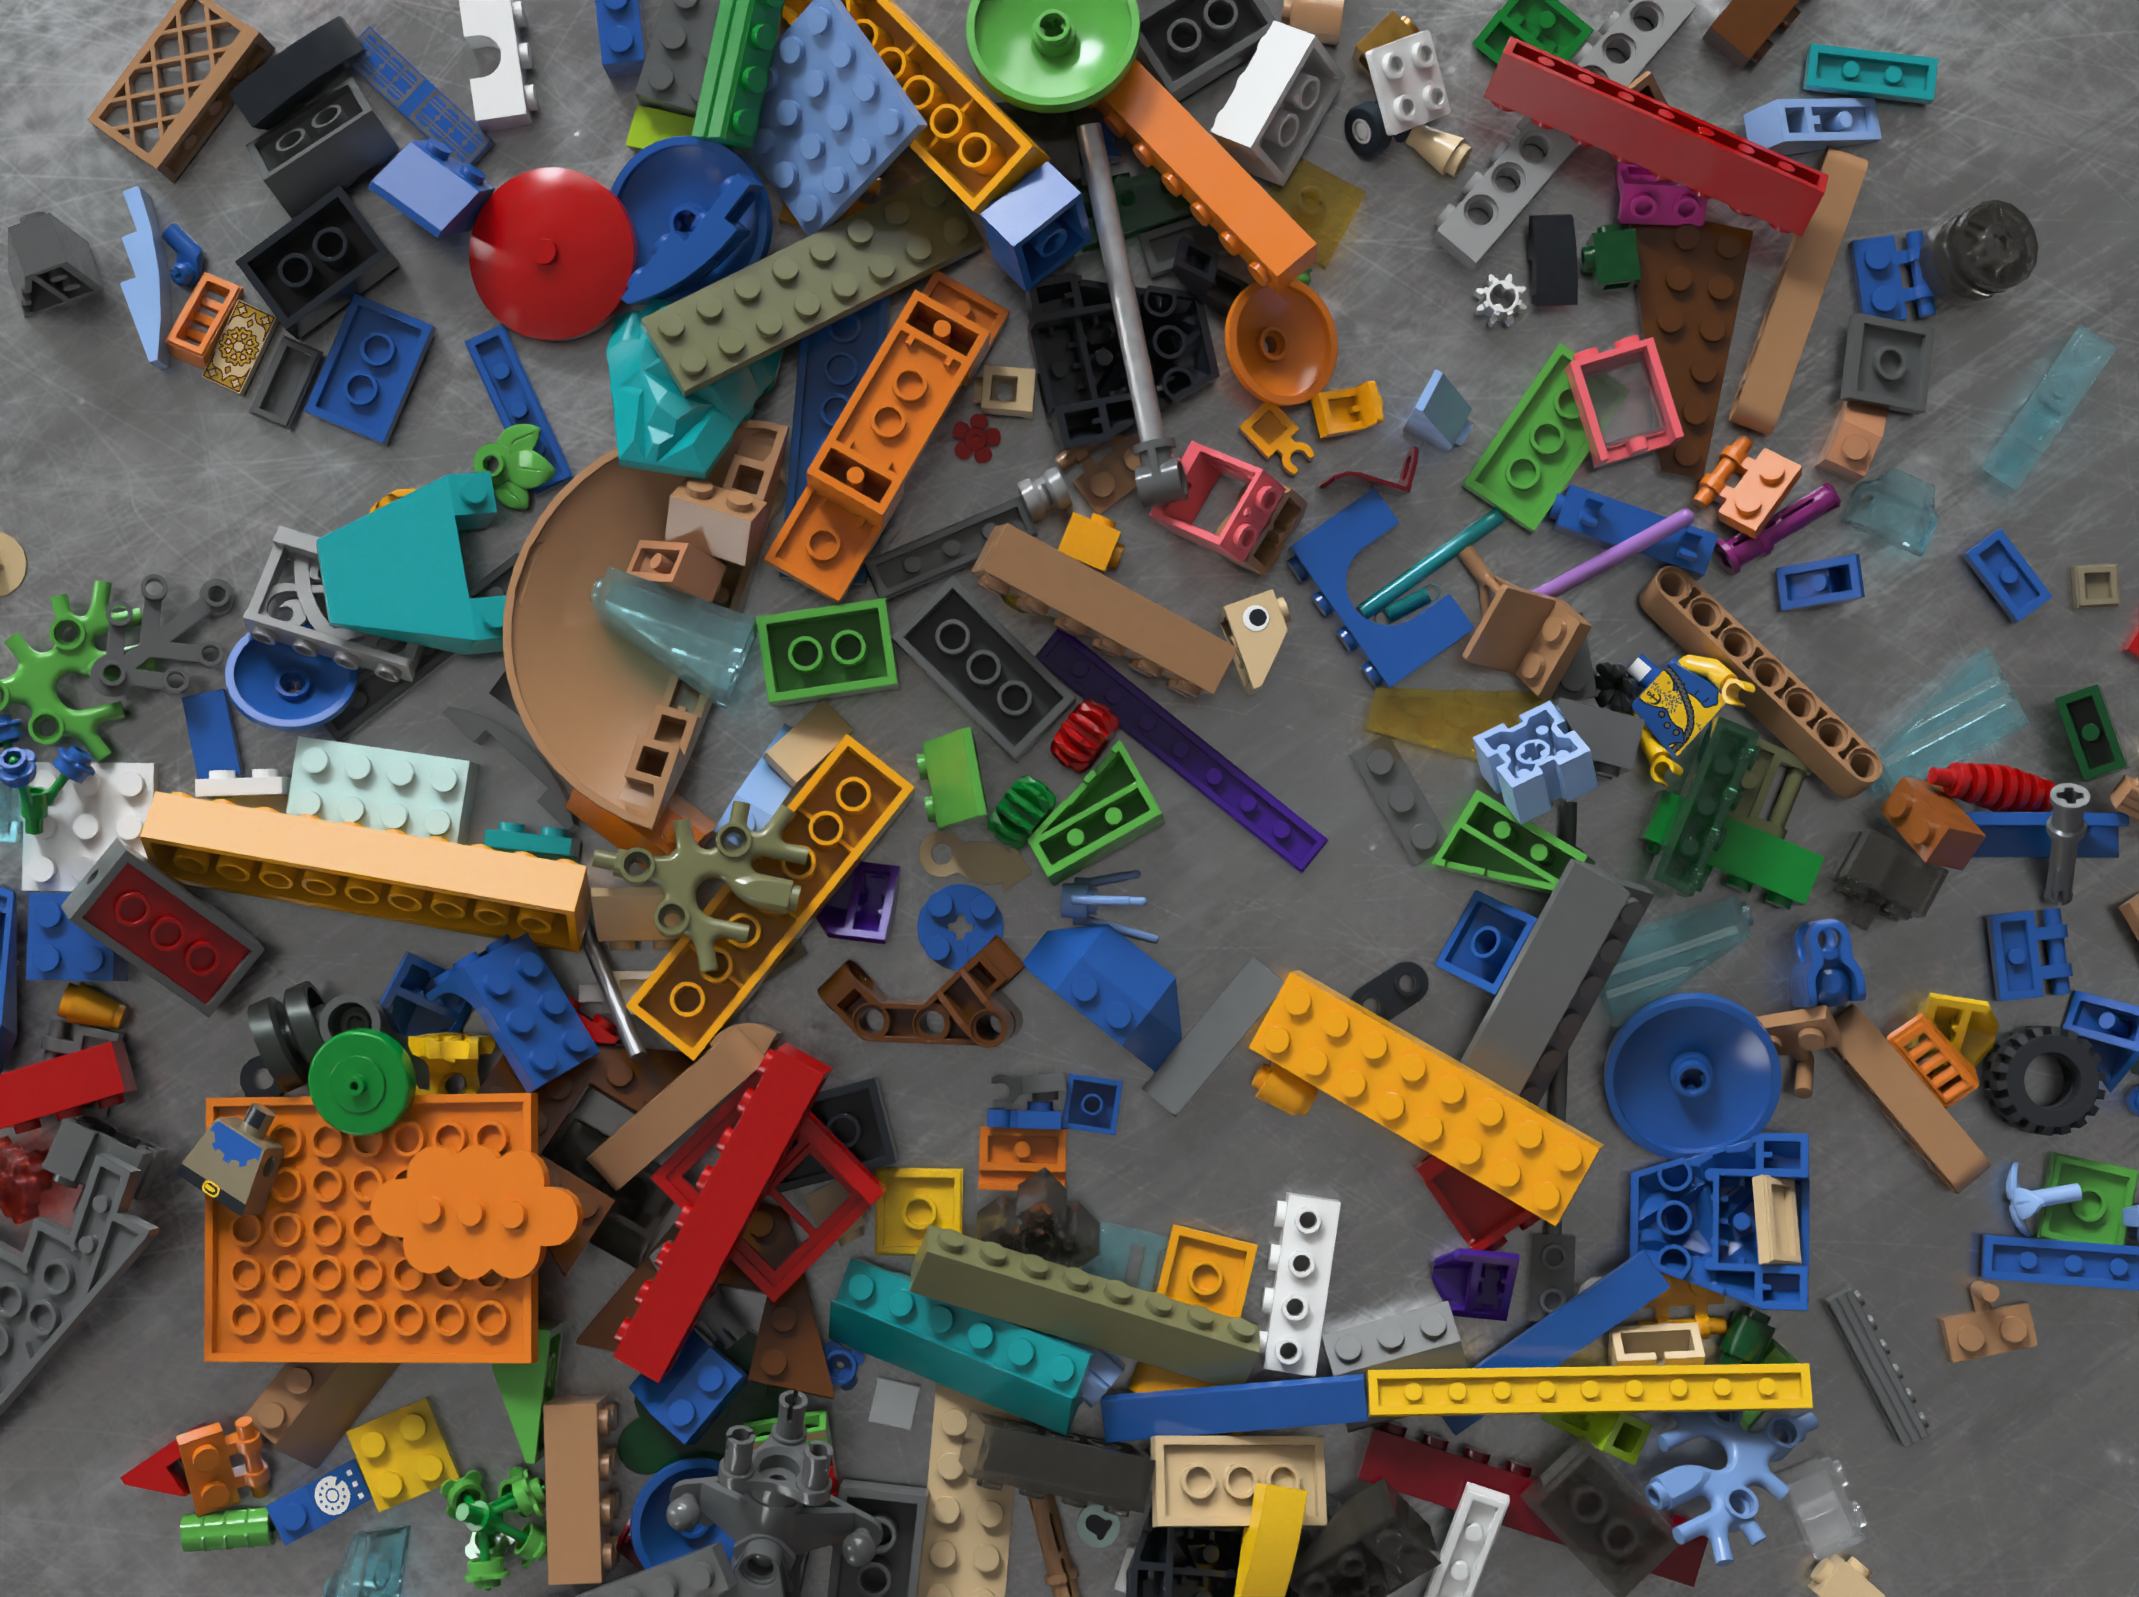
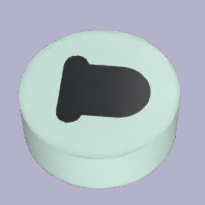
(1097, 1527)

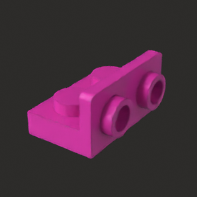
(1656, 201)

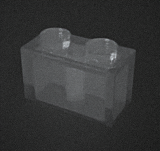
(1822, 1506)

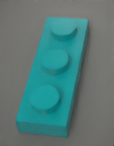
(1870, 73)

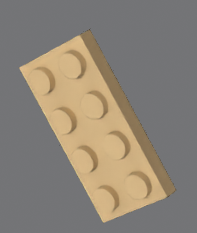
(1214, 1477)

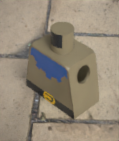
(236, 1161)

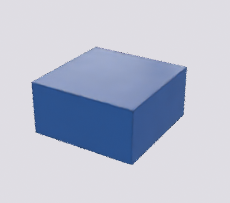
(1092, 1104)

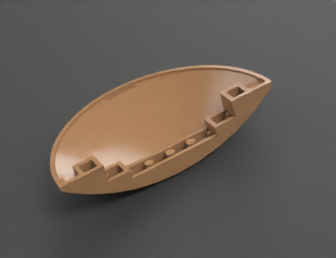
(585, 693)

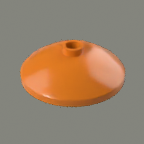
(1298, 339)

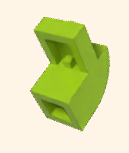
(1614, 1433)

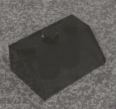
(639, 1205)

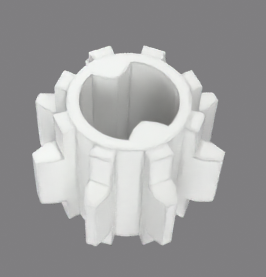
(1497, 312)

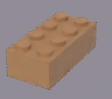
(580, 1488)

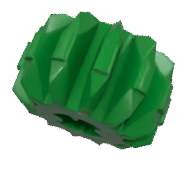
(1021, 811)

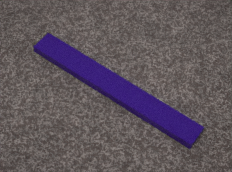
(1183, 751)

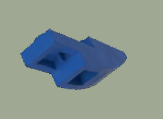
(687, 258)

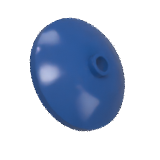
(264, 673)
(650, 1533)

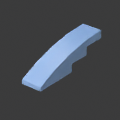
(150, 291)

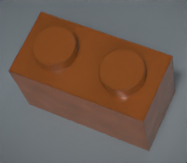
(1932, 823)

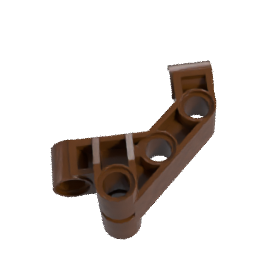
(963, 1002)

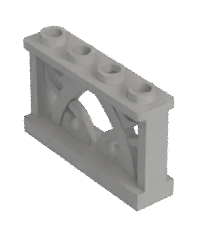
(323, 639)

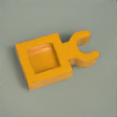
(1272, 432)

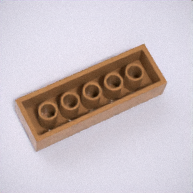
(1104, 610)

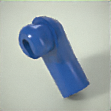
(189, 256)

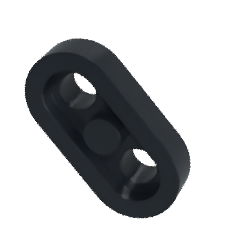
(1387, 991)

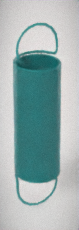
(1408, 604)

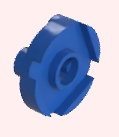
(943, 909)

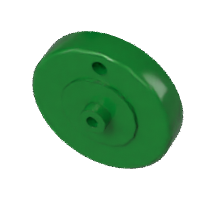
(362, 1082)

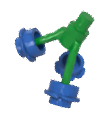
(19, 770)

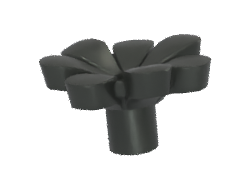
(1615, 687)

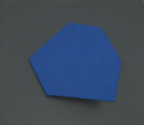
(2111, 1030)

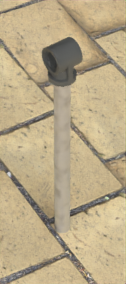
(1160, 476)

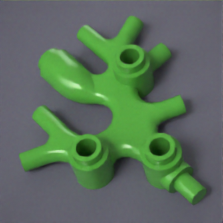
(39, 673)

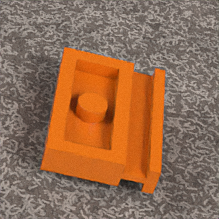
(1016, 1154)

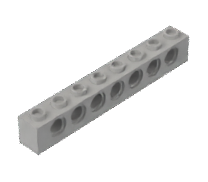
(1472, 242)

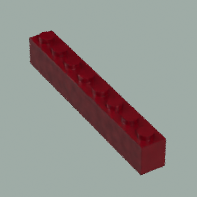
(1439, 1475)

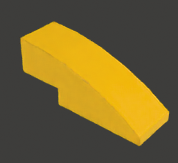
(1270, 1541)

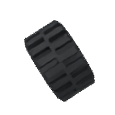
(2079, 1084)

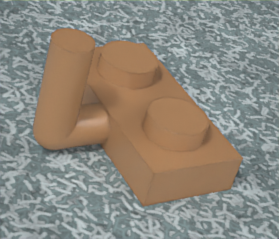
(1799, 1034)
(1988, 1329)

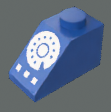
(319, 1502)

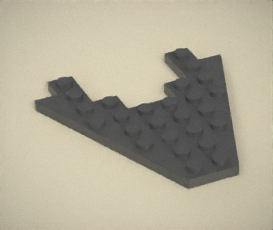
(66, 1272)

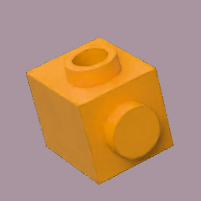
(1093, 542)

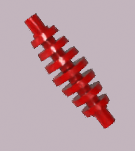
(1994, 787)

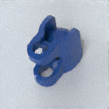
(1824, 973)

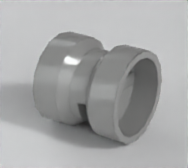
(1036, 499)

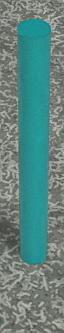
(1431, 563)

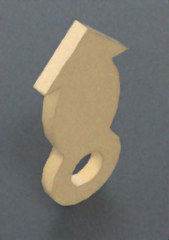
(974, 860)

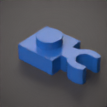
(1036, 1116)

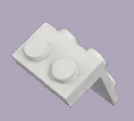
(260, 790)

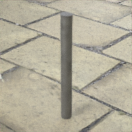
(612, 995)

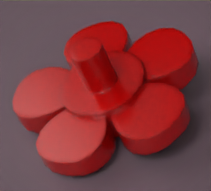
(975, 438)

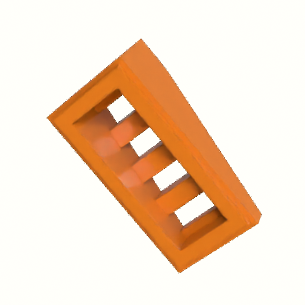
(190, 314)
(1948, 1083)

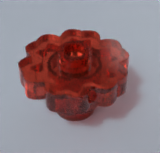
(22, 1181)

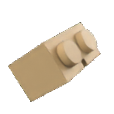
(1656, 1345)

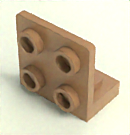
(1528, 637)

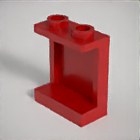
(1473, 1208)

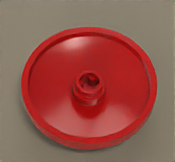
(553, 254)

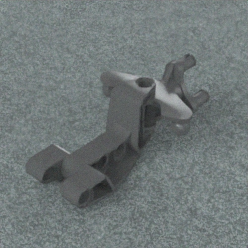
(775, 1506)

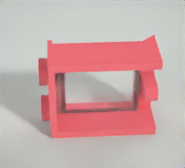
(1623, 400)

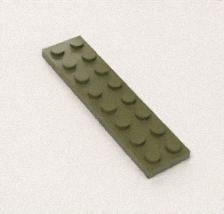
(811, 284)

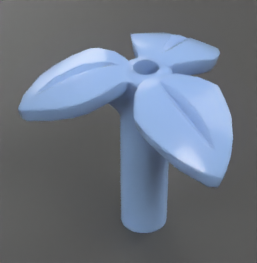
(2027, 1203)

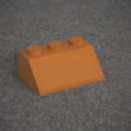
(628, 835)

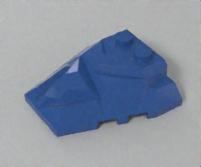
(1701, 1222)

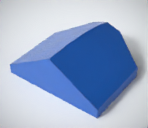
(407, 1003)

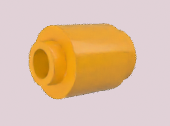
(1283, 1089)

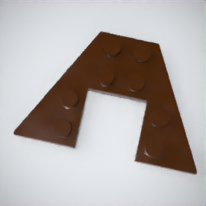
(616, 1078)
(788, 1339)

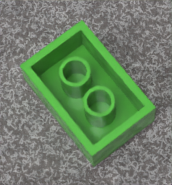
(828, 652)

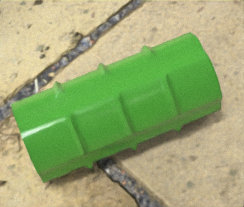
(227, 1530)

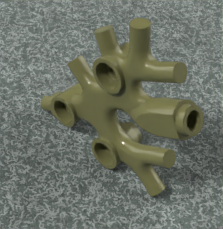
(690, 865)

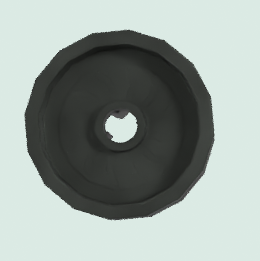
(288, 1033)

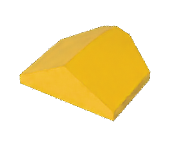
(1964, 1022)

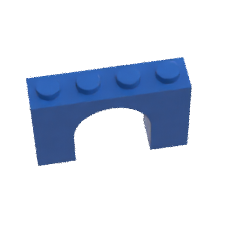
(1388, 650)

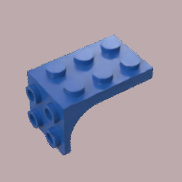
(521, 1009)

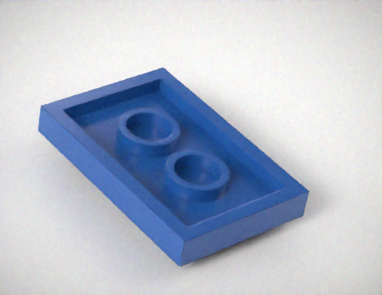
(370, 369)

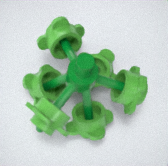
(490, 1535)

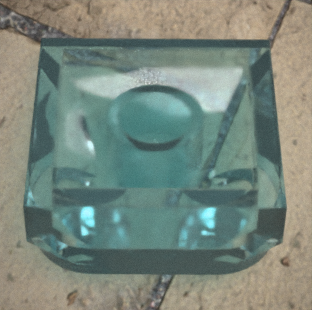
(372, 1564)

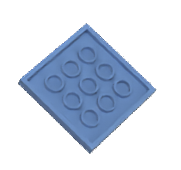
(829, 116)

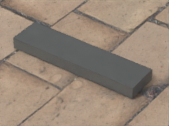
(942, 550)

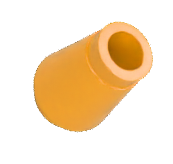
(90, 1007)

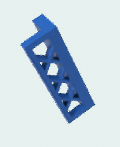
(2026, 834)

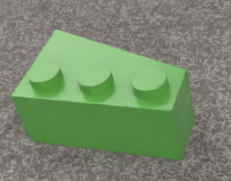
(1097, 818)
(1496, 848)

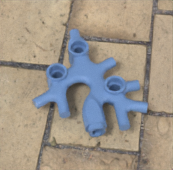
(1726, 1489)

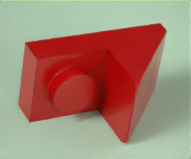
(161, 1471)

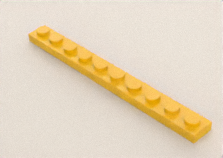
(1589, 1390)

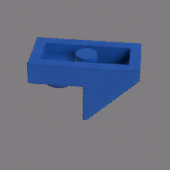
(1820, 583)

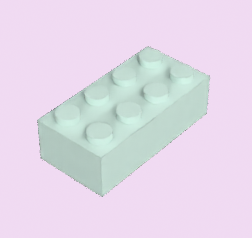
(383, 788)

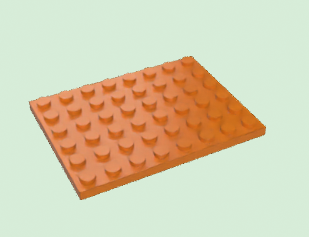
(320, 1276)

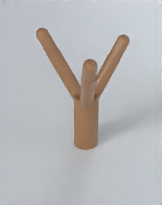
(1483, 575)

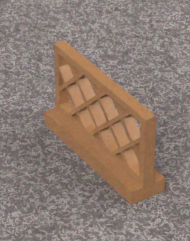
(204, 107)

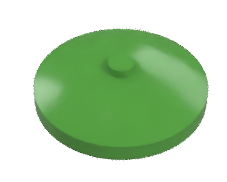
(1052, 51)

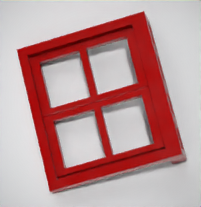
(813, 1139)

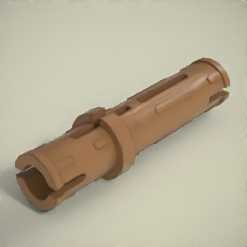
(1051, 1536)

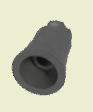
(342, 1013)

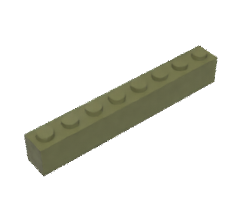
(1084, 1308)

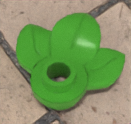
(518, 465)

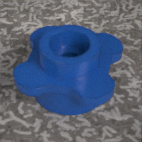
(851, 1361)

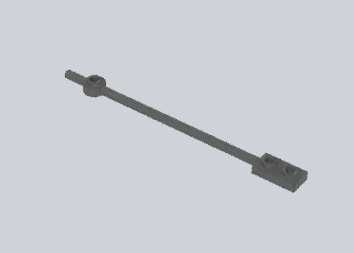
(1553, 1252)

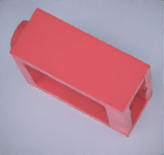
(1247, 521)

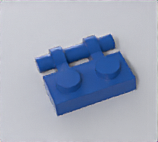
(1879, 280)
(2016, 954)

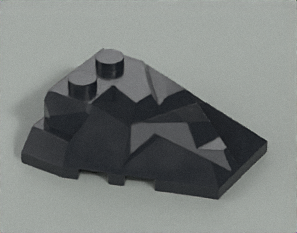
(1082, 358)
(1185, 1562)

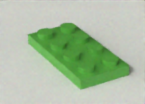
(1534, 448)

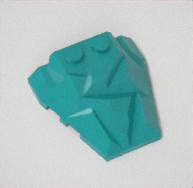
(656, 423)

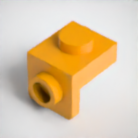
(1348, 410)

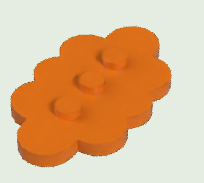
(476, 1212)

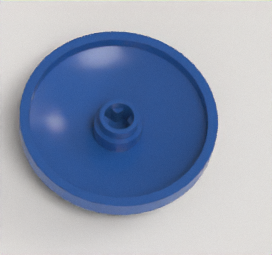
(677, 181)
(1692, 1075)

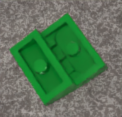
(1535, 22)

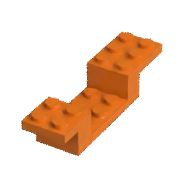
(882, 433)

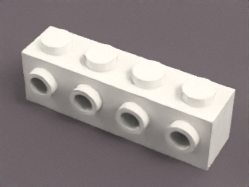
(1299, 1284)

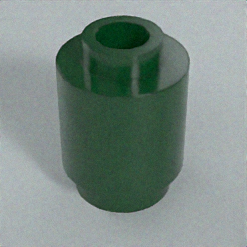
(1746, 1338)

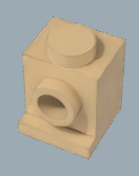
(1021, 382)

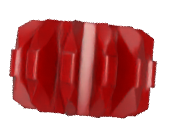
(1084, 735)

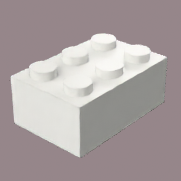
(1278, 103)

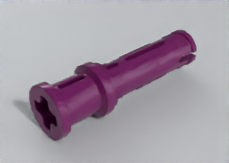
(1743, 548)

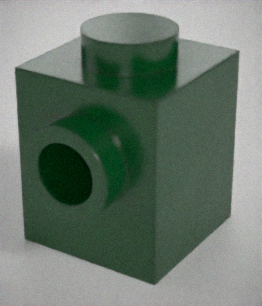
(1611, 259)

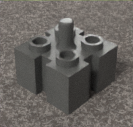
(83, 1138)

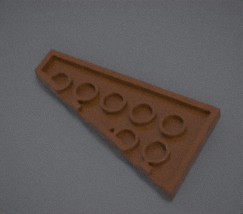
(1690, 310)

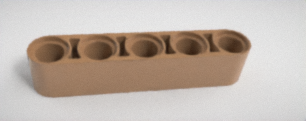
(1907, 1101)
(676, 1108)

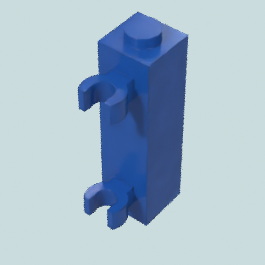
(1609, 522)

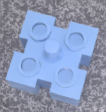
(1535, 762)

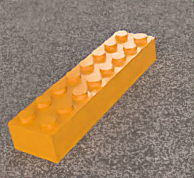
(967, 133)
(839, 820)
(1426, 1096)

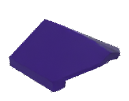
(863, 905)
(1476, 1282)

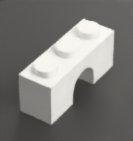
(504, 96)

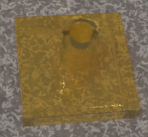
(1319, 205)

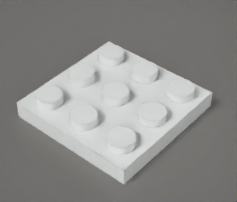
(86, 822)

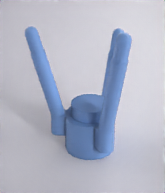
(1080, 900)

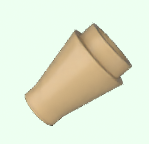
(1441, 149)

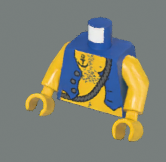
(1680, 705)

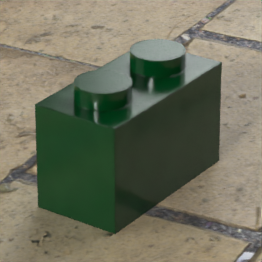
(2092, 733)

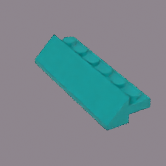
(959, 1348)

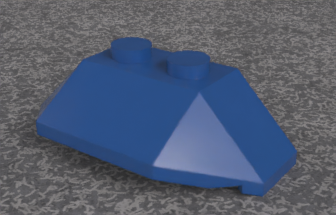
(1112, 987)

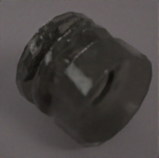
(1978, 253)

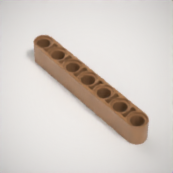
(1797, 296)
(1780, 689)

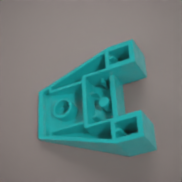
(405, 572)

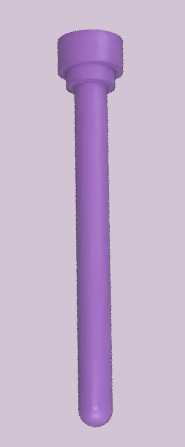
(1617, 554)

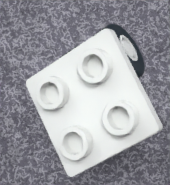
(1406, 90)

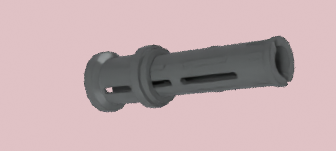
(2065, 829)

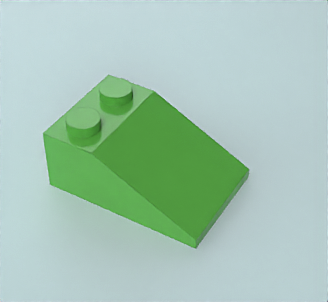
(954, 780)
(530, 1387)

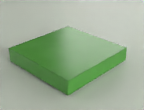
(2099, 1213)

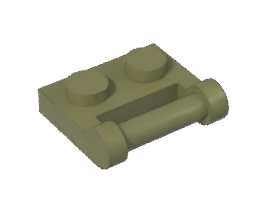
(1758, 783)

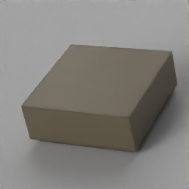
(2095, 586)

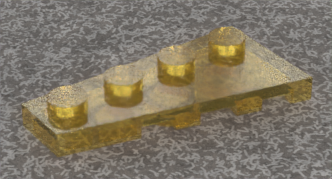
(1445, 718)

